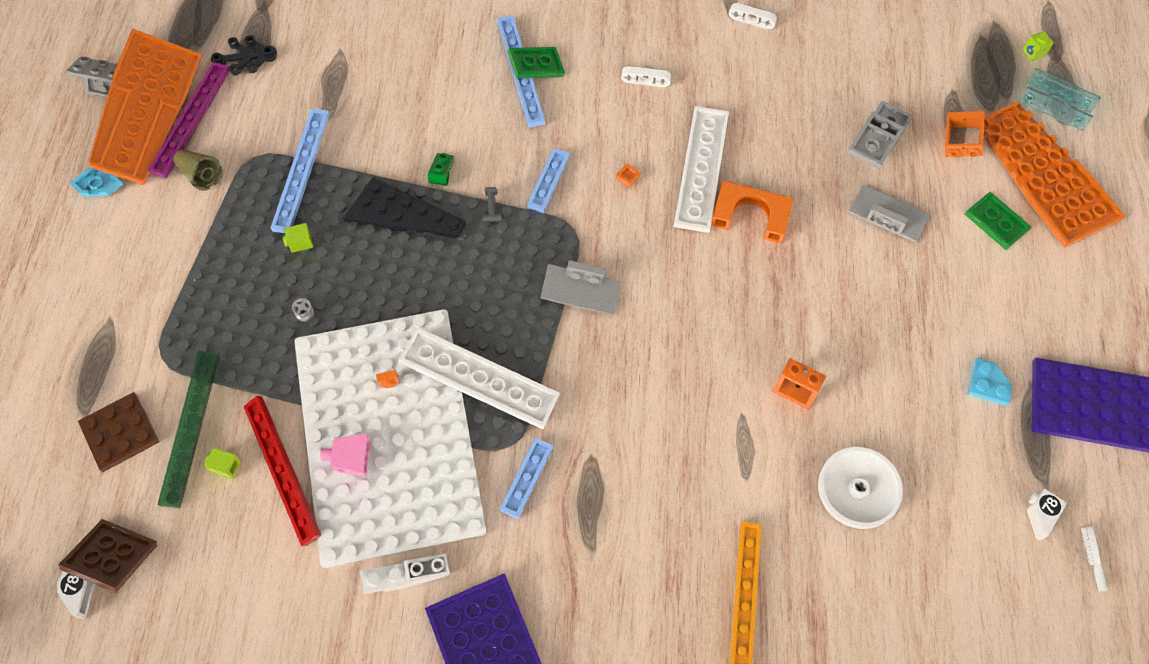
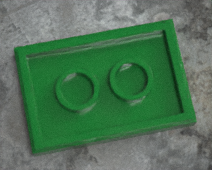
(536, 62)
(998, 220)

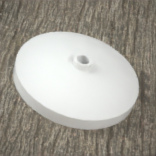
(874, 477)

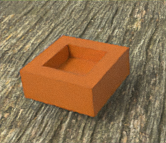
(628, 175)
(388, 379)

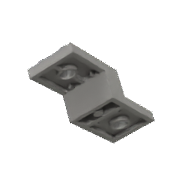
(880, 132)

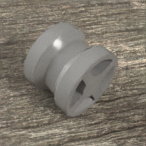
(301, 305)

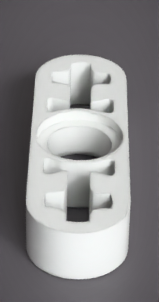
(740, 16)
(635, 75)

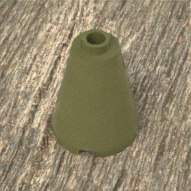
(199, 168)

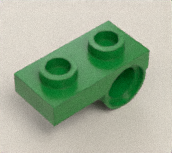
(440, 169)

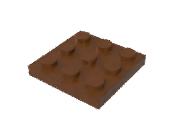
(118, 431)
(108, 555)

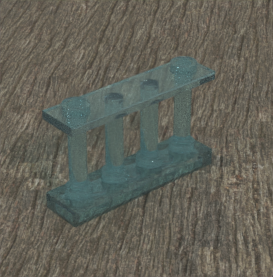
(1064, 91)

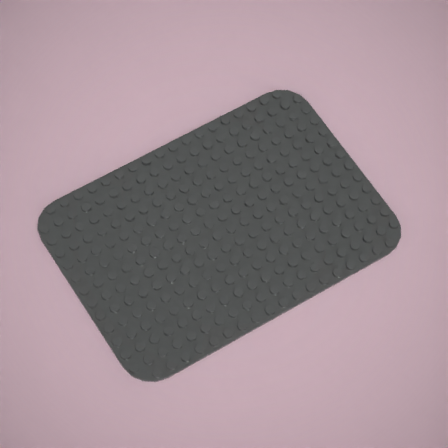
(362, 275)

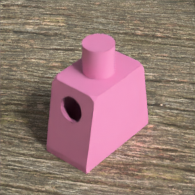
(349, 455)

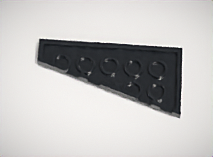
(398, 210)

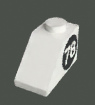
(1044, 512)
(75, 594)

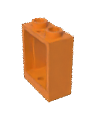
(965, 119)
(807, 383)

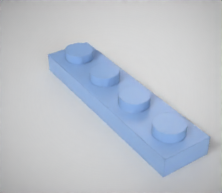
(548, 180)
(526, 478)

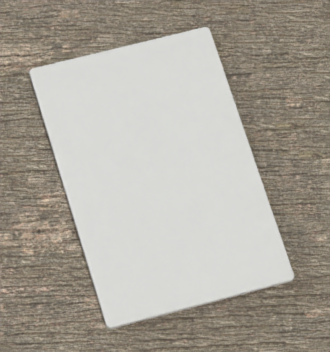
(420, 456)

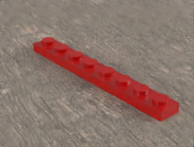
(282, 471)

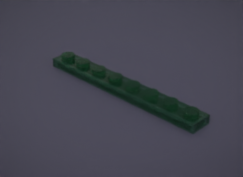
(188, 430)

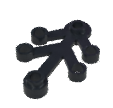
(264, 53)

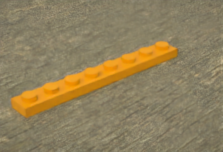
(745, 594)

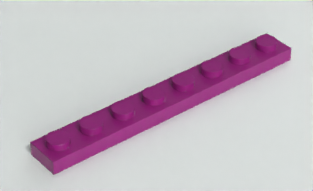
(189, 119)

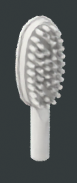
(1093, 556)

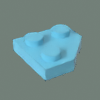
(95, 183)
(989, 382)

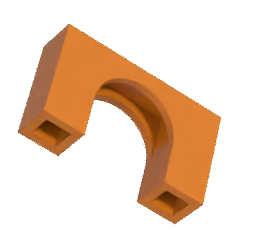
(775, 206)

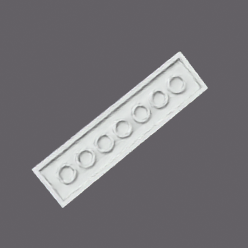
(701, 169)
(479, 378)

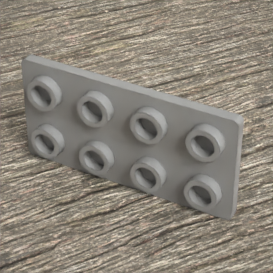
(96, 74)
(889, 213)
(581, 287)

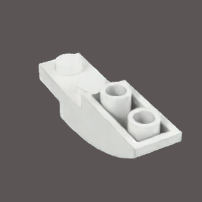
(405, 575)

